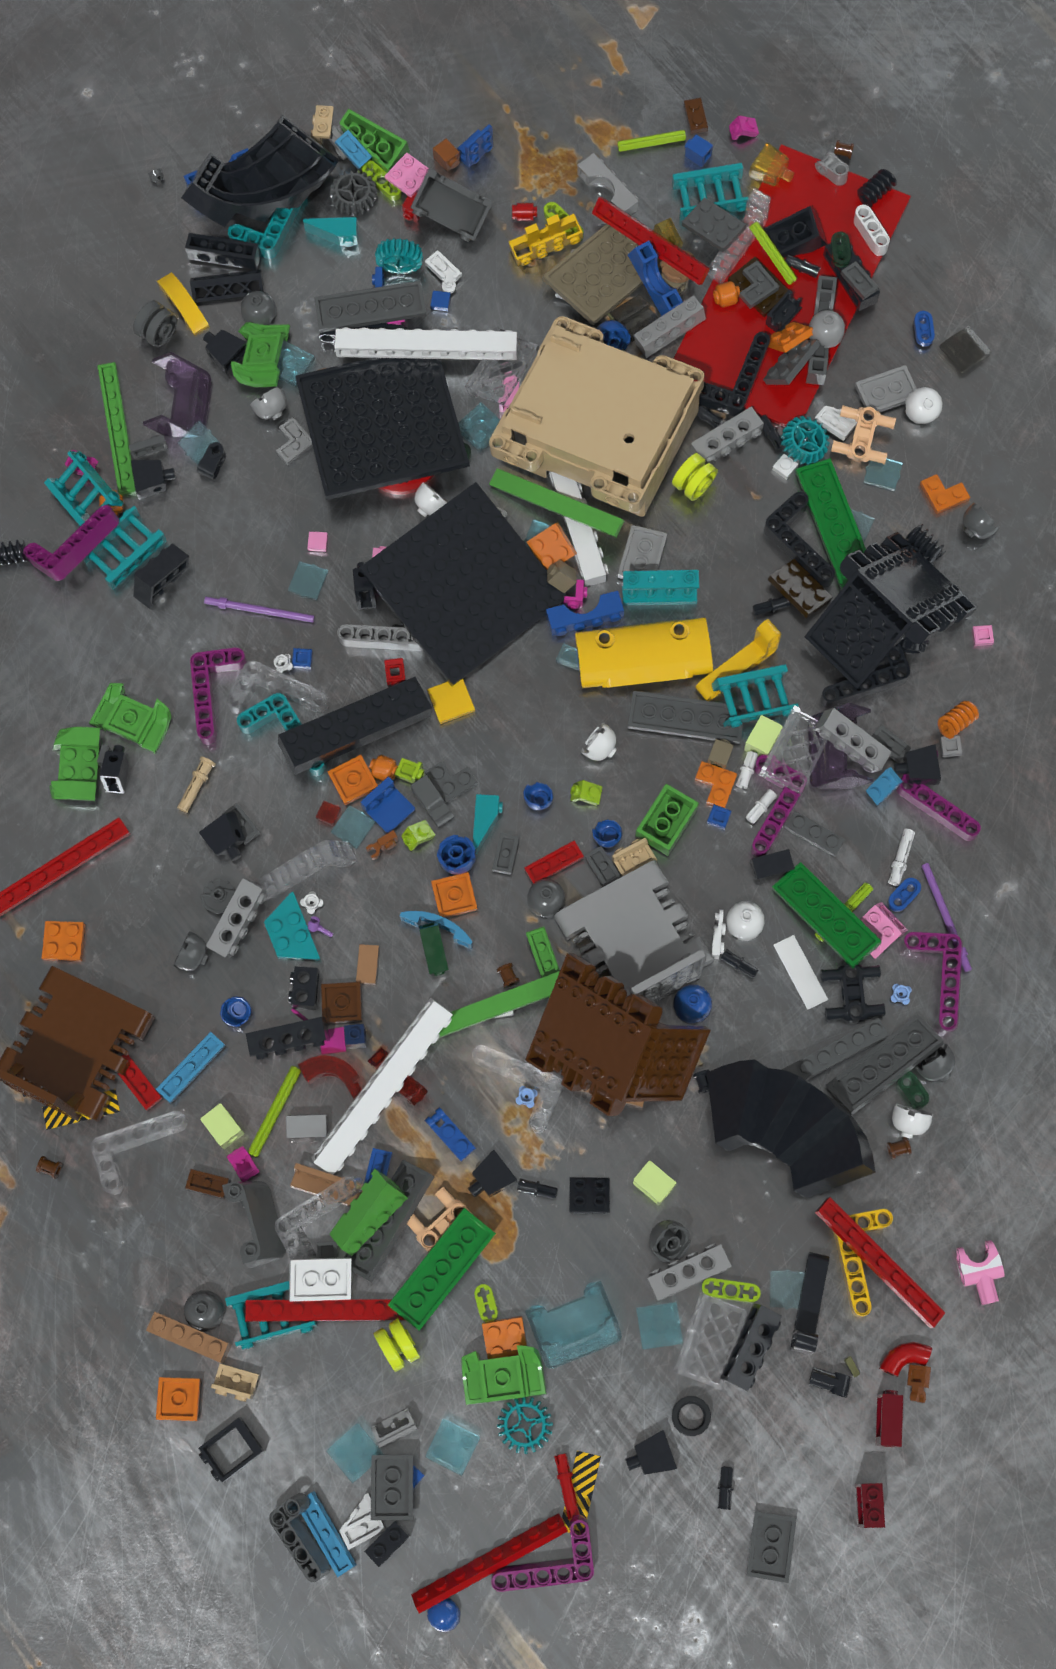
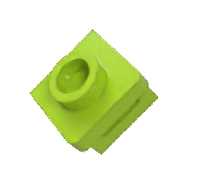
(409, 770)
(586, 792)
(417, 834)

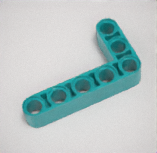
(267, 238)
(273, 713)

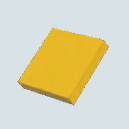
(450, 701)

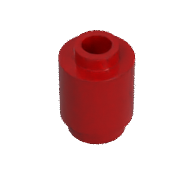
(524, 211)

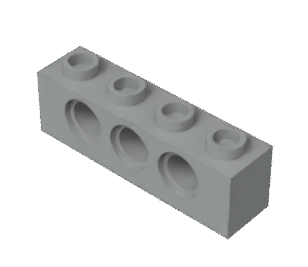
(669, 326)
(747, 419)
(861, 740)
(227, 922)
(719, 1264)

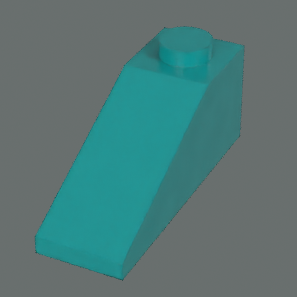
(340, 231)
(486, 815)

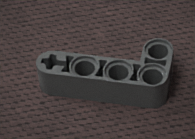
(314, 1563)

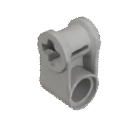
(831, 166)

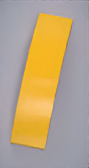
(183, 302)

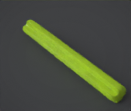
(274, 1111)

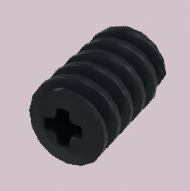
(876, 187)
(925, 544)
(12, 552)

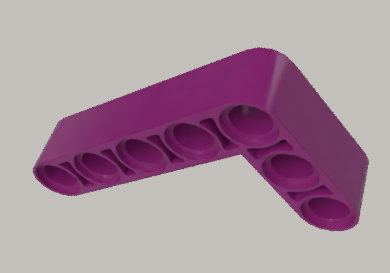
(75, 547)
(205, 688)
(780, 806)
(941, 816)
(947, 972)
(551, 1567)

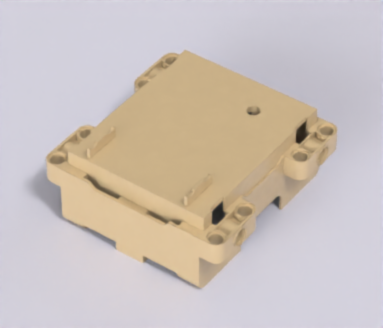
(585, 403)

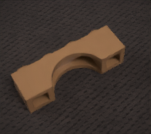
(189, 1337)

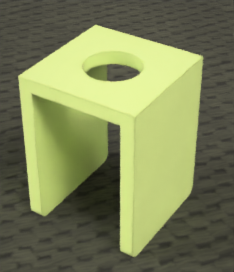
(763, 736)
(222, 1126)
(654, 1182)

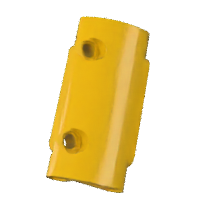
(644, 653)

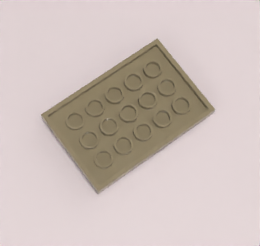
(597, 274)

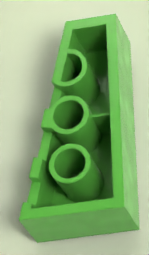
(380, 143)
(368, 1212)

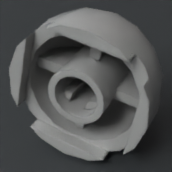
(827, 328)
(270, 404)

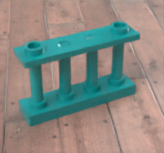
(708, 176)
(68, 498)
(137, 558)
(660, 587)
(743, 680)
(277, 1292)

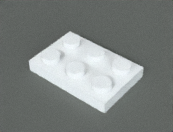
(320, 1279)

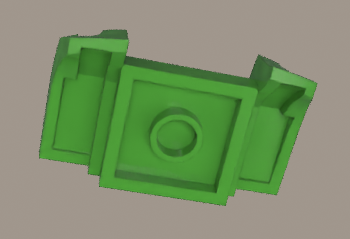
(261, 354)
(132, 718)
(77, 764)
(503, 1377)

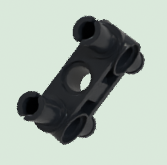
(852, 993)

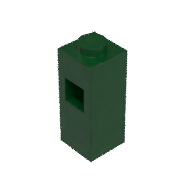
(433, 948)

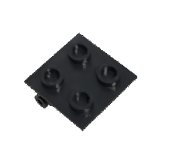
(589, 1195)

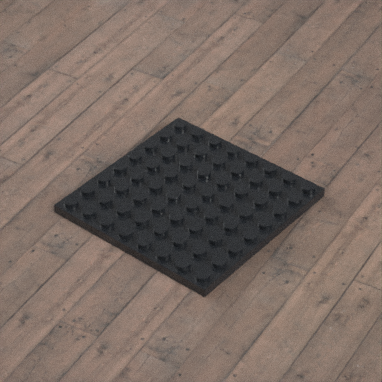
(380, 423)
(462, 583)

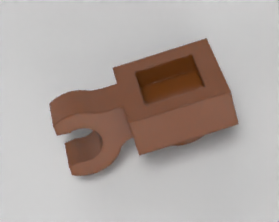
(385, 842)
(919, 1379)

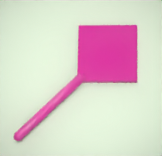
(336, 1036)

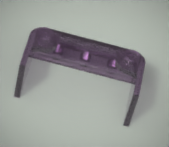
(190, 396)
(831, 766)

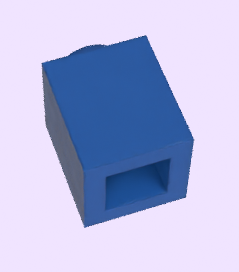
(698, 150)

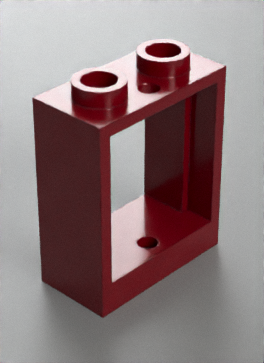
(889, 1419)
(872, 1510)

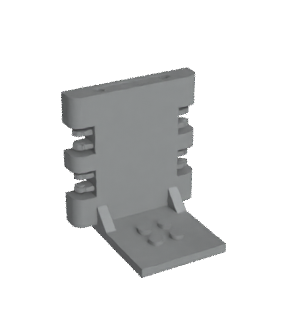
(636, 934)

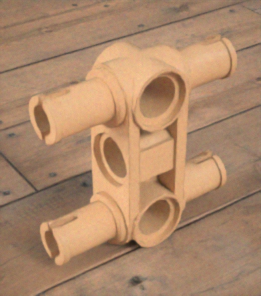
(863, 434)
(441, 1224)

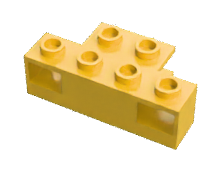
(545, 240)

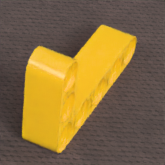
(764, 645)
(845, 1257)

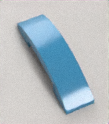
(415, 918)

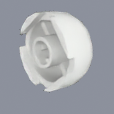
(923, 405)
(428, 500)
(600, 743)
(745, 920)
(910, 1120)

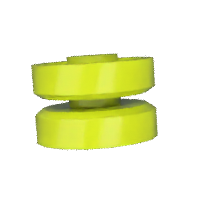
(694, 476)
(399, 1343)

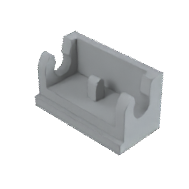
(307, 1125)
(394, 1428)

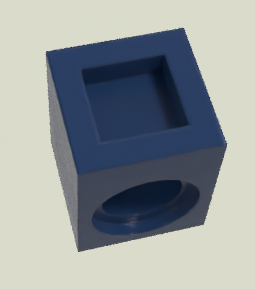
(355, 1036)

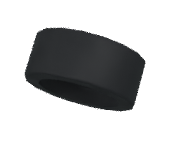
(706, 1416)

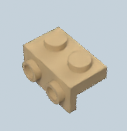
(322, 123)
(633, 856)
(236, 1382)

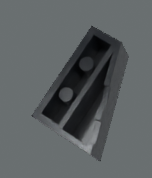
(159, 573)

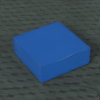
(440, 300)
(302, 658)
(719, 816)

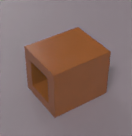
(446, 155)

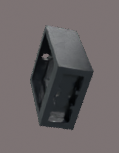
(249, 1438)

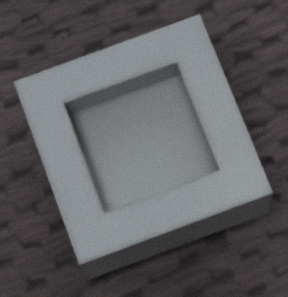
(951, 747)

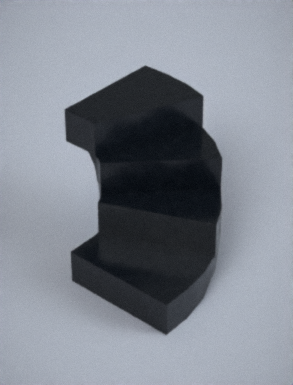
(269, 176)
(791, 1121)

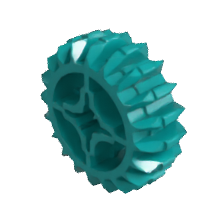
(399, 256)
(813, 448)
(507, 1431)

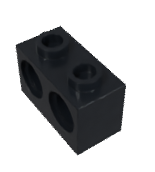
(309, 988)
(387, 1543)

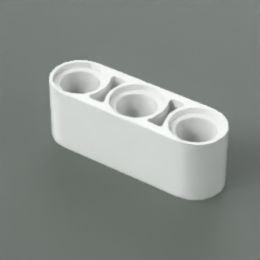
(874, 237)

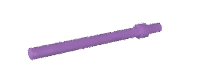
(224, 603)
(945, 914)

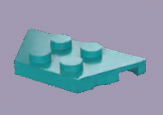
(290, 932)

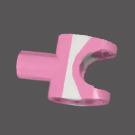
(981, 1273)

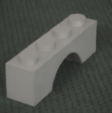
(594, 172)

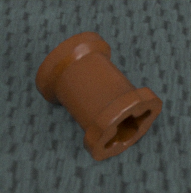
(843, 149)
(508, 975)
(898, 1148)
(49, 1167)

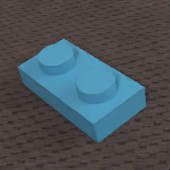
(353, 149)
(884, 786)

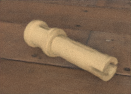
(199, 777)

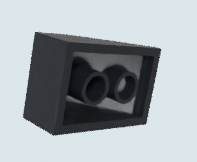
(797, 233)

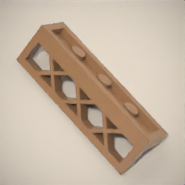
(315, 1181)

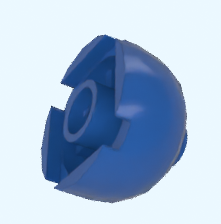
(615, 334)
(456, 854)
(692, 1004)

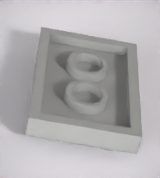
(886, 389)
(642, 550)

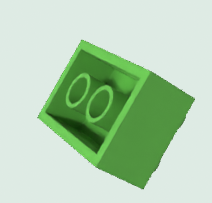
(667, 819)

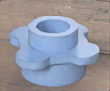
(906, 990)
(523, 1091)

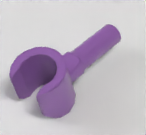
(313, 926)

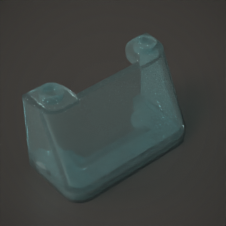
(575, 1327)

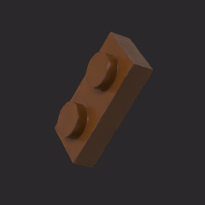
(695, 116)
(206, 1183)

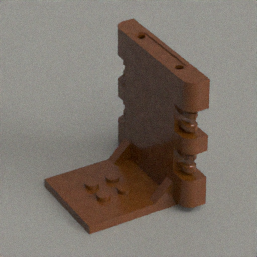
(612, 1041)
(73, 1046)

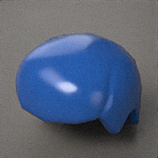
(538, 796)
(607, 833)
(235, 1011)
(444, 1615)

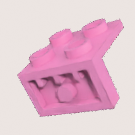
(407, 174)
(884, 926)

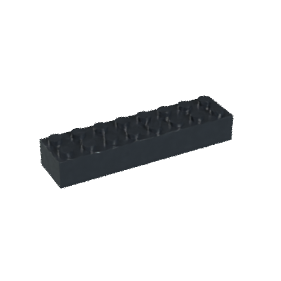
(354, 725)

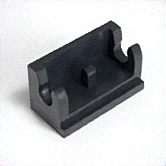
(783, 312)
(772, 864)

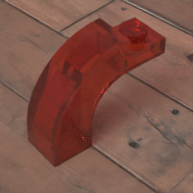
(324, 1066)
(412, 1090)

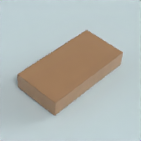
(367, 964)

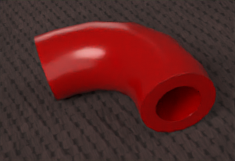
(903, 1355)

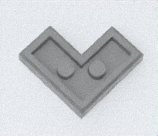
(298, 442)

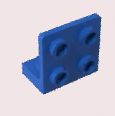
(476, 146)
(387, 805)

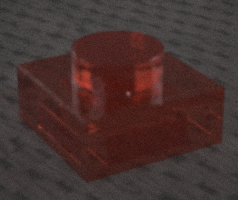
(328, 813)

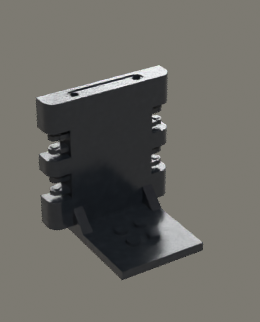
(887, 597)

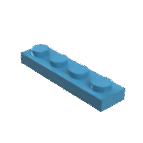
(190, 1067)
(327, 1536)

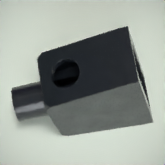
(224, 349)
(150, 477)
(364, 599)
(920, 766)
(114, 770)
(224, 835)
(492, 1176)
(652, 1455)

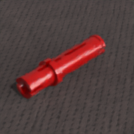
(568, 1492)

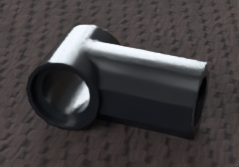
(833, 1382)

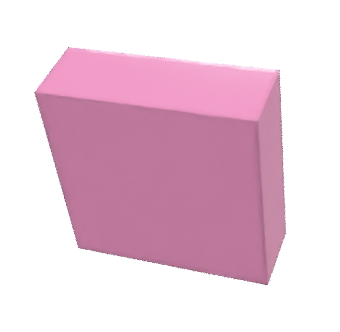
(317, 541)
(983, 635)

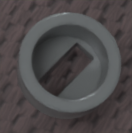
(156, 174)

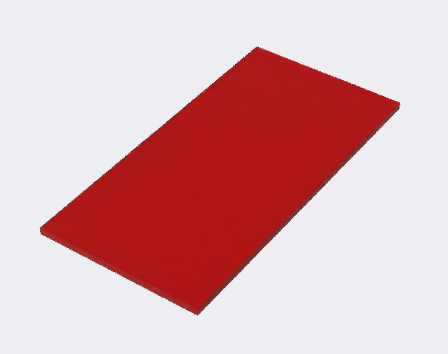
(724, 338)

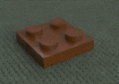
(341, 1002)

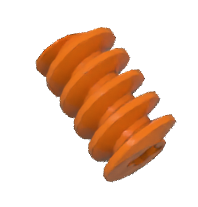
(957, 719)

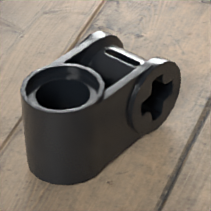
(210, 463)

